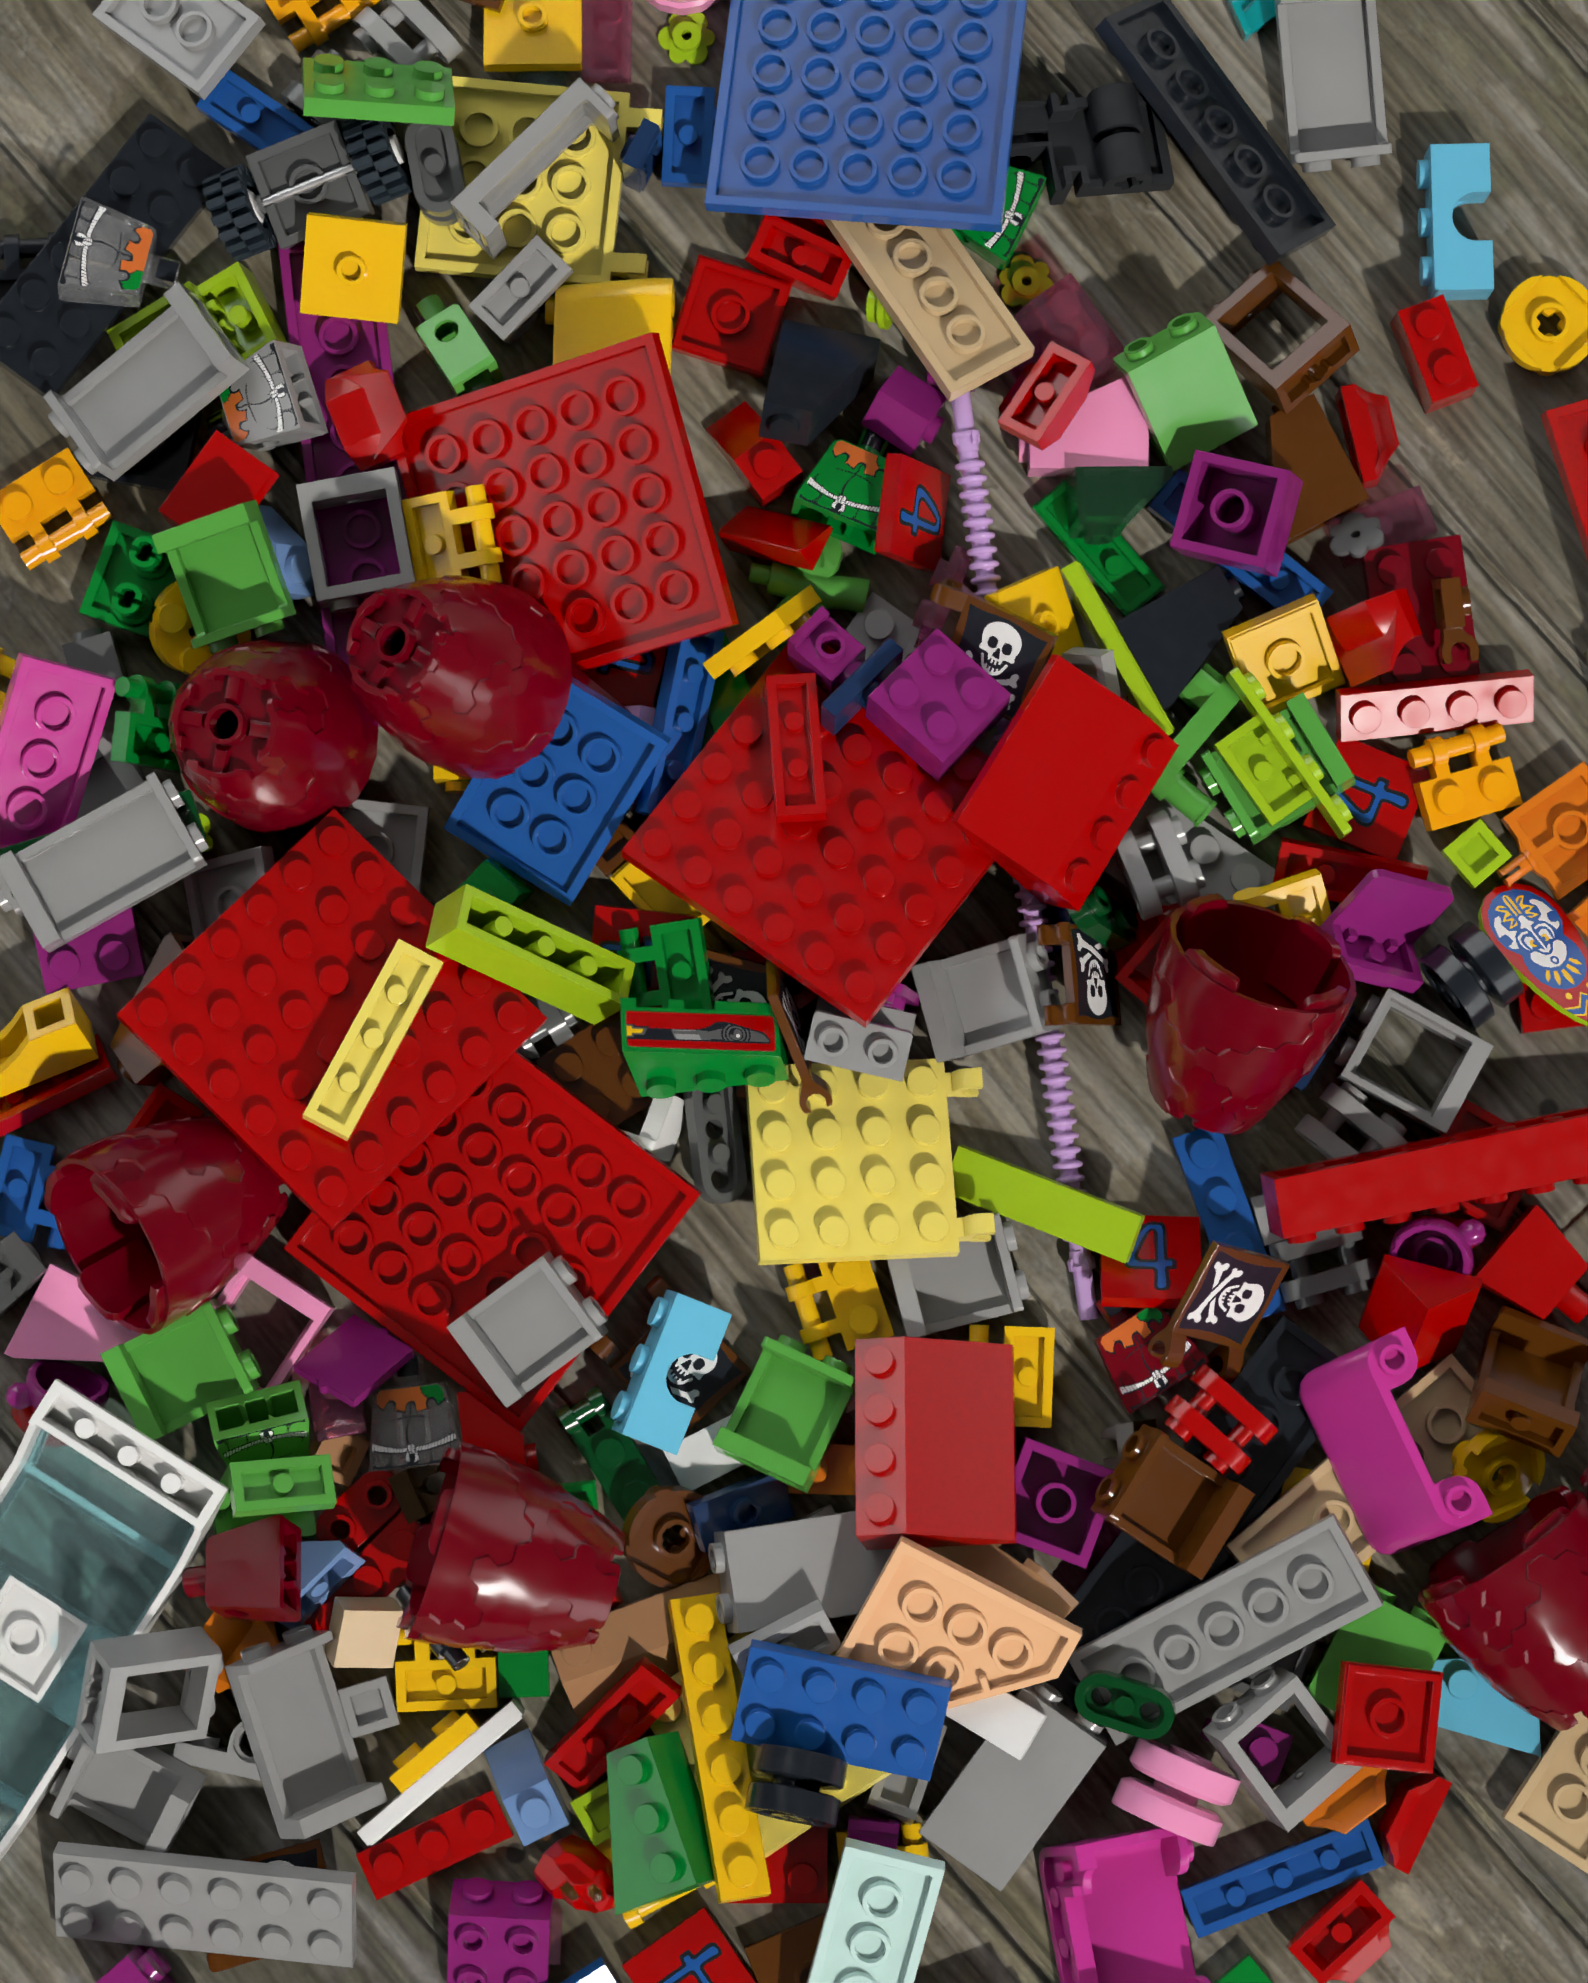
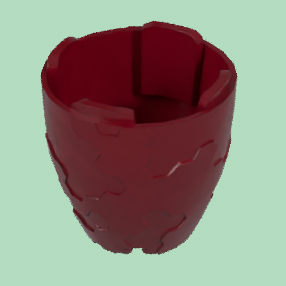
(461, 672)
(298, 739)
(1240, 1010)
(162, 1217)
(509, 1561)
(1521, 1606)

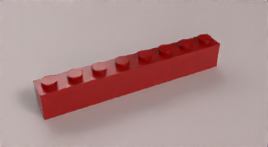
(1427, 1175)

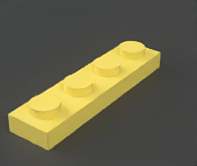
(372, 1040)

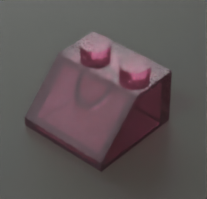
(1072, 321)

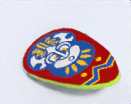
(1539, 946)

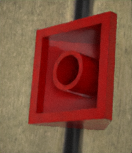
(217, 480)
(1425, 1301)

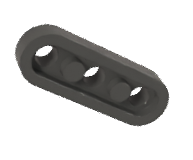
(721, 1153)

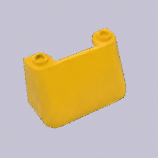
(608, 313)

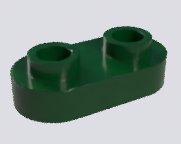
(1106, 920)
(1124, 1708)

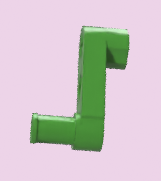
(1212, 701)

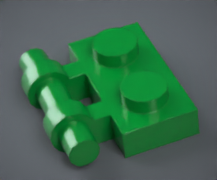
(138, 734)
(679, 961)

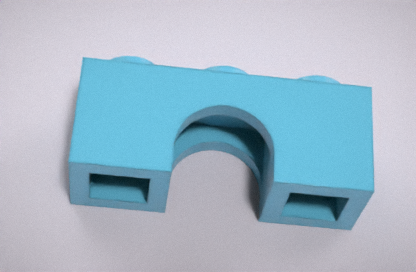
(1454, 263)
(677, 1329)

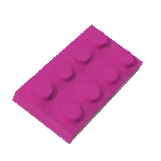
(48, 744)

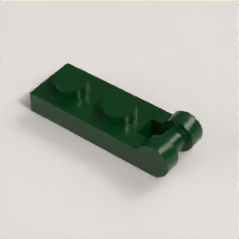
(608, 1453)

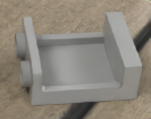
(985, 997)
(873, 1050)
(959, 1289)
(529, 1328)
(131, 1791)

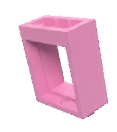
(292, 1294)

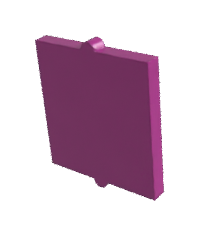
(353, 1361)

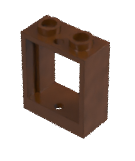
(1305, 366)

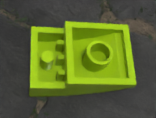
(234, 303)

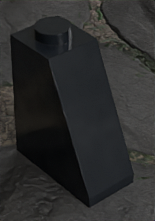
(814, 380)
(1181, 630)

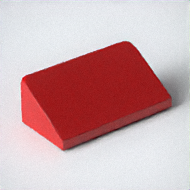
(776, 537)

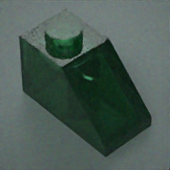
(1109, 498)

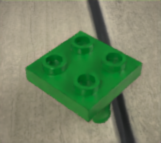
(127, 580)

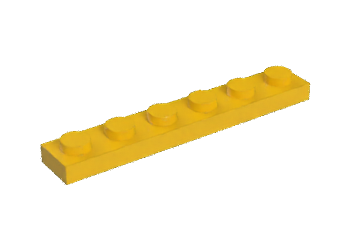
(719, 1762)

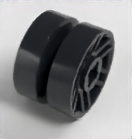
(1471, 975)
(796, 1785)

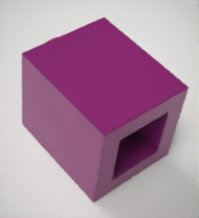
(906, 411)

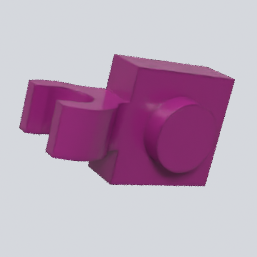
(1265, 1748)

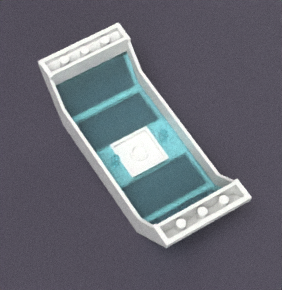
(88, 1552)

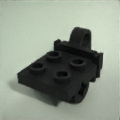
(1093, 143)

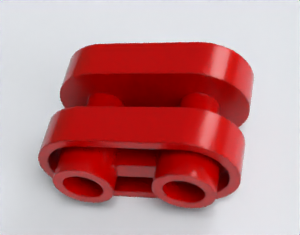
(1223, 1451)

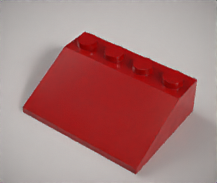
(1064, 784)
(934, 1442)

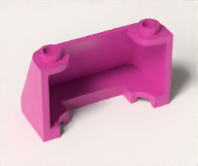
(1375, 1452)
(1119, 1908)

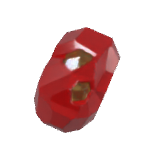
(577, 1874)

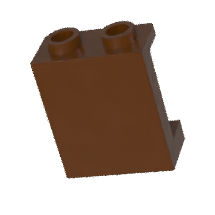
(1528, 1381)
(1171, 1501)

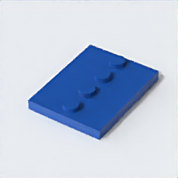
(566, 802)

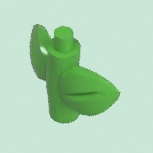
(835, 591)

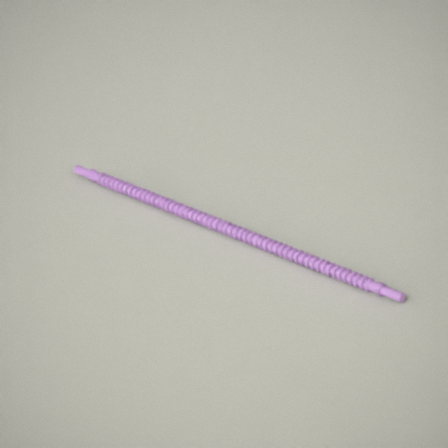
(1080, 1258)

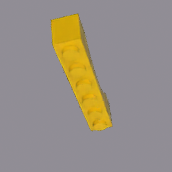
(45, 1041)

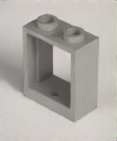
(346, 491)
(1458, 1083)
(105, 1680)
(1311, 1782)

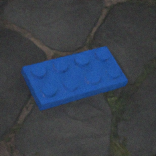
(841, 1709)

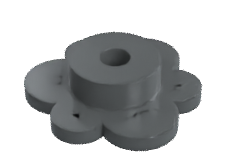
(1356, 535)

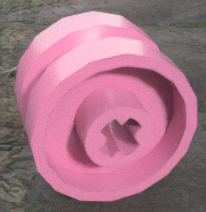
(1177, 1787)

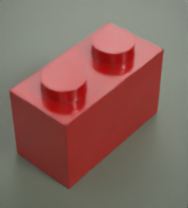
(1434, 354)

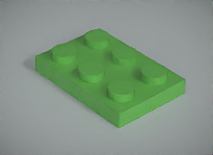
(378, 90)

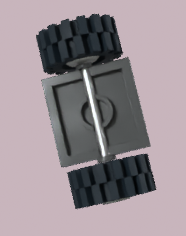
(317, 172)

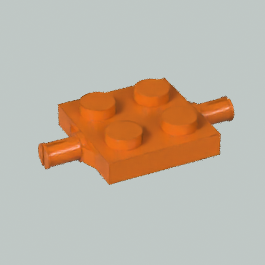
(1552, 834)

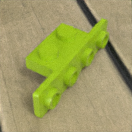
(1270, 765)

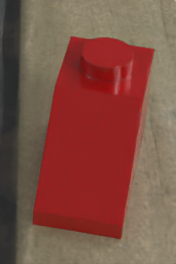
(758, 461)
(490, 1431)

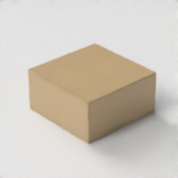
(363, 1632)

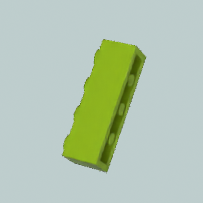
(529, 954)

